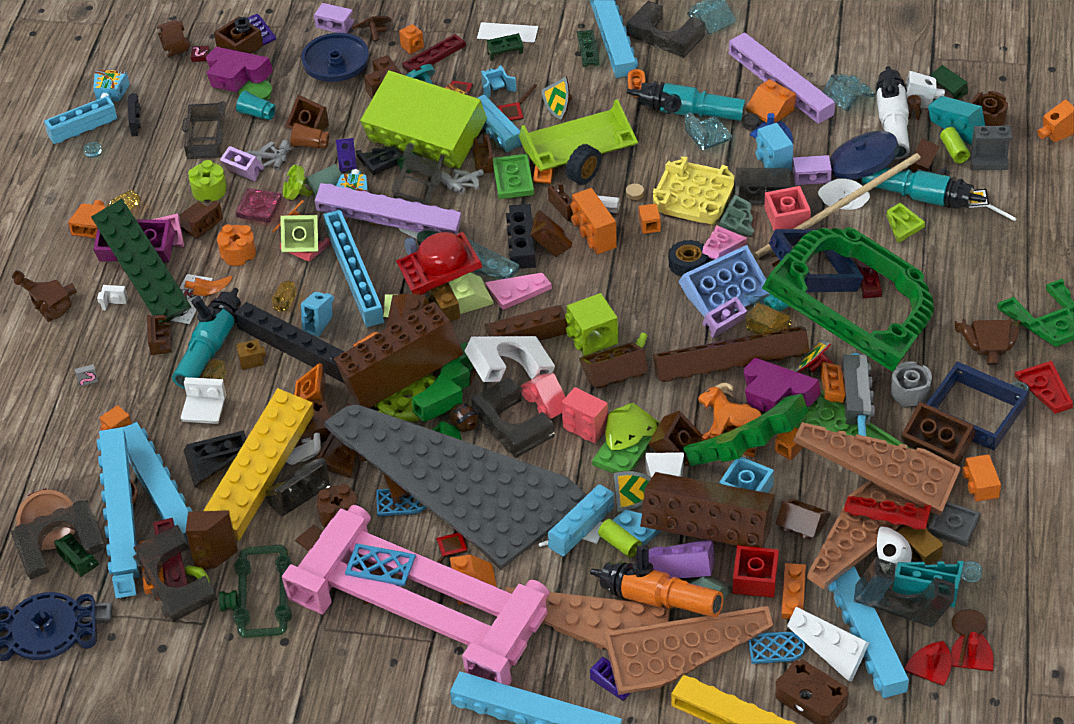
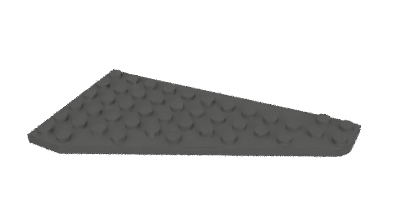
(478, 492)

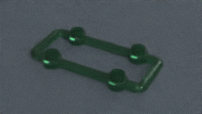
(282, 612)

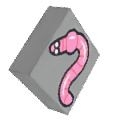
(86, 375)

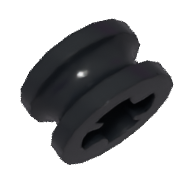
(242, 24)

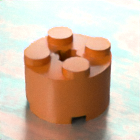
(236, 244)

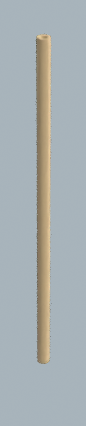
(849, 198)

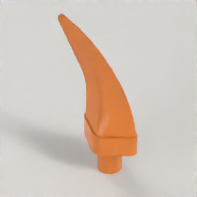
(205, 287)

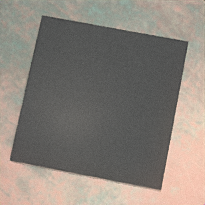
(955, 524)

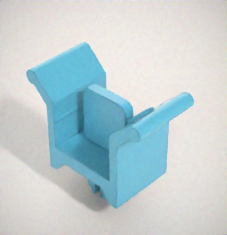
(497, 79)

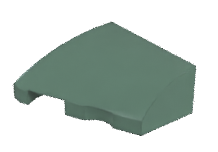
(326, 176)

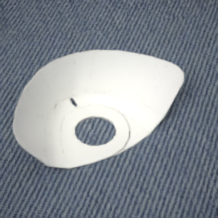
(834, 190)
(305, 451)
(890, 536)

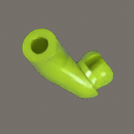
(196, 571)

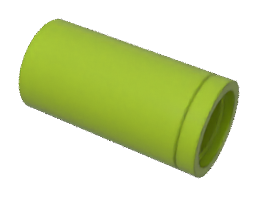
(955, 145)
(619, 538)

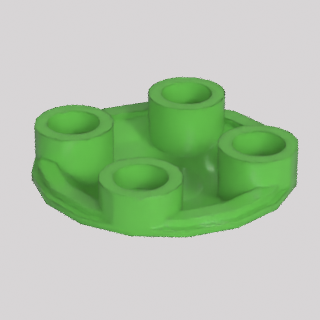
(261, 89)

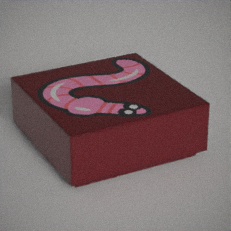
(199, 53)

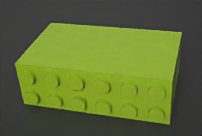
(425, 116)

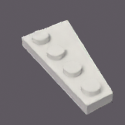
(832, 643)

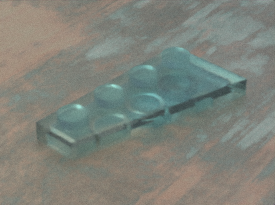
(493, 263)

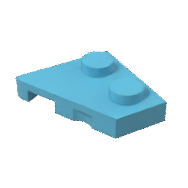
(631, 522)

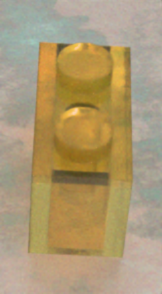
(765, 319)

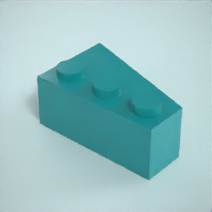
(957, 114)
(916, 576)

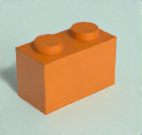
(981, 477)

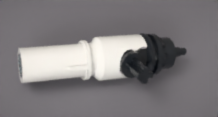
(893, 107)

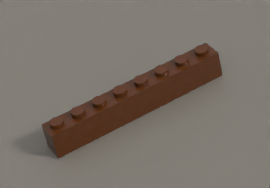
(730, 353)

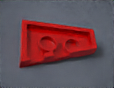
(1046, 386)

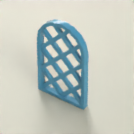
(399, 506)
(777, 635)

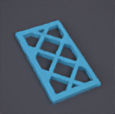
(386, 578)

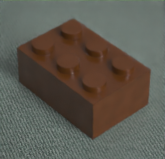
(938, 433)

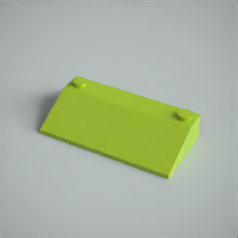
(555, 144)

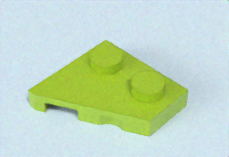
(903, 222)

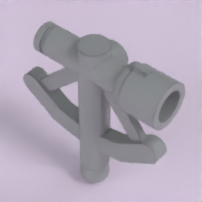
(276, 157)
(458, 184)

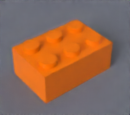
(593, 221)

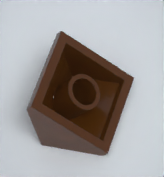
(308, 114)

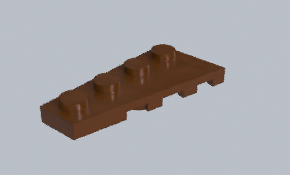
(338, 456)

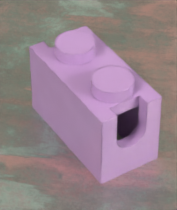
(333, 18)
(244, 165)
(812, 170)
(724, 317)

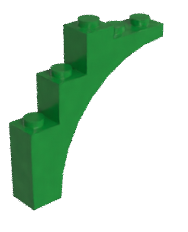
(445, 390)
(755, 433)

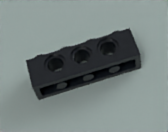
(521, 241)

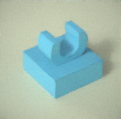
(124, 585)

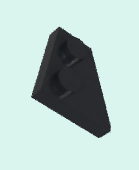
(379, 158)

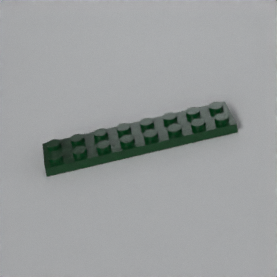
(140, 261)

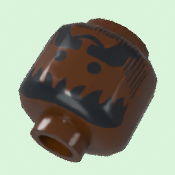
(463, 417)

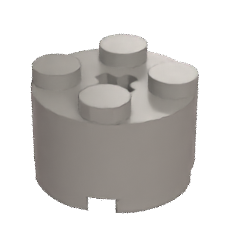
(911, 384)

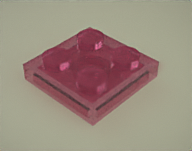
(258, 205)

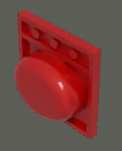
(438, 261)

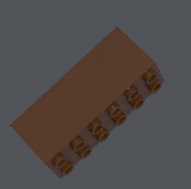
(399, 355)
(707, 510)

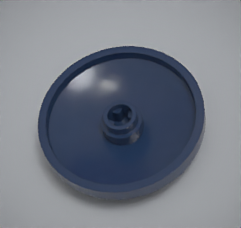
(335, 57)
(864, 155)

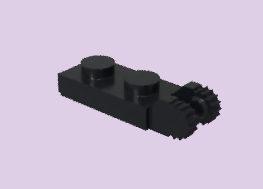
(134, 114)

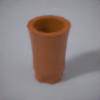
(309, 137)

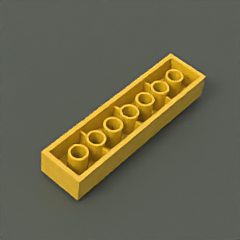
(261, 459)

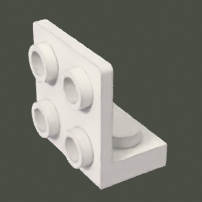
(203, 400)

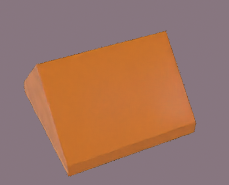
(312, 384)

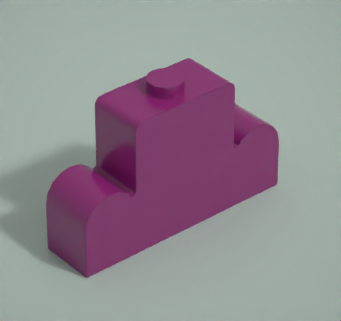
(233, 68)
(771, 383)

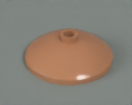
(44, 504)

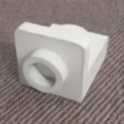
(112, 294)

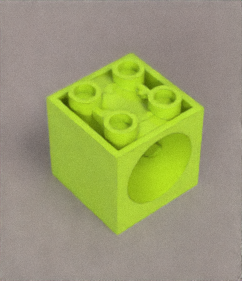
(592, 324)

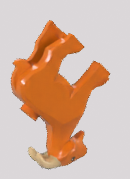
(726, 414)

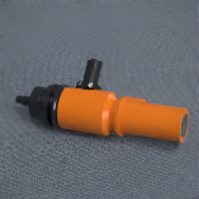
(657, 588)

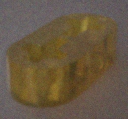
(130, 197)
(287, 297)
(217, 365)

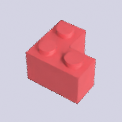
(546, 393)

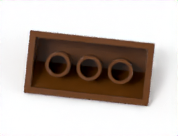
(540, 323)

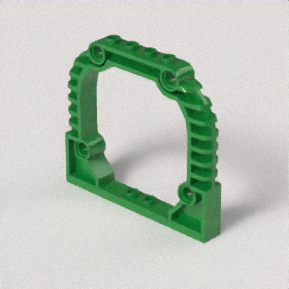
(884, 347)

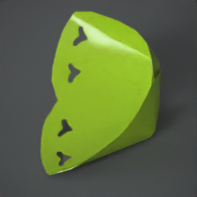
(628, 421)

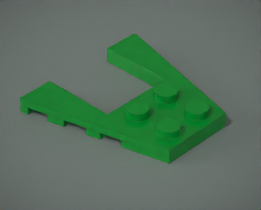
(1054, 327)

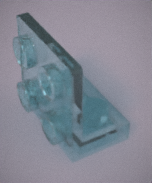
(714, 13)
(845, 89)
(707, 132)

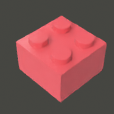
(786, 208)
(584, 415)

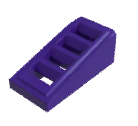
(258, 22)
(598, 674)

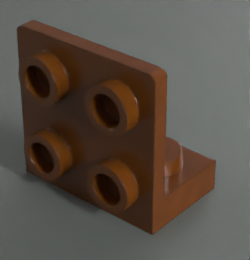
(200, 218)

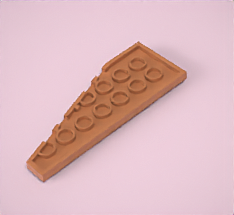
(903, 470)
(852, 537)
(591, 617)
(665, 651)

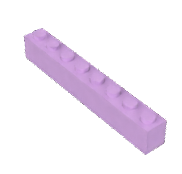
(768, 66)
(386, 210)

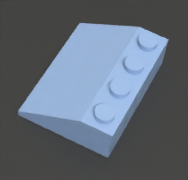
(723, 280)

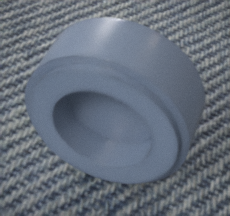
(410, 245)

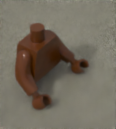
(48, 297)
(990, 337)

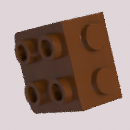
(549, 234)

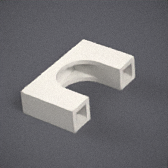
(527, 350)

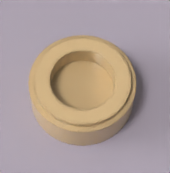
(634, 191)

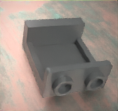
(990, 147)

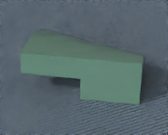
(738, 217)

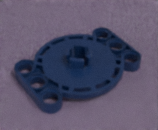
(60, 623)

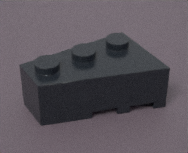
(212, 455)

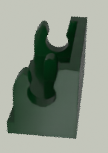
(504, 45)
(950, 82)
(75, 555)

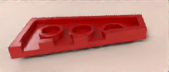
(889, 511)

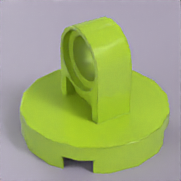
(295, 183)

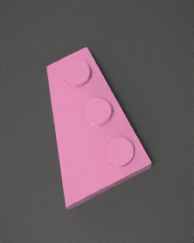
(722, 242)
(517, 289)

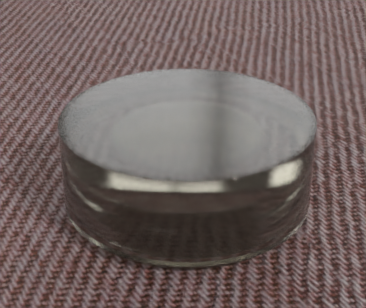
(750, 121)

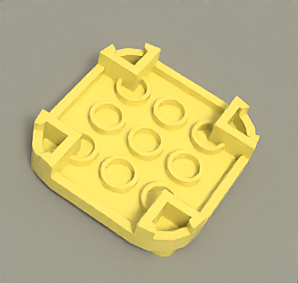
(694, 191)

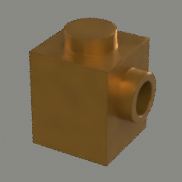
(250, 354)

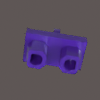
(346, 154)

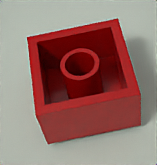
(755, 571)

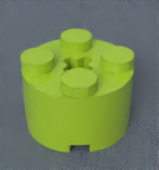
(207, 181)

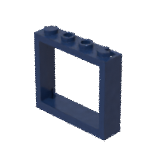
(848, 275)
(990, 386)

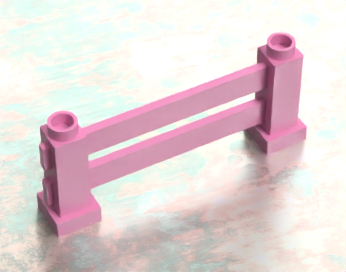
(490, 648)

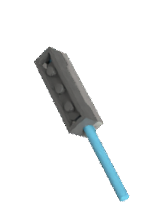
(857, 391)

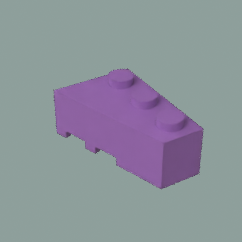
(684, 560)

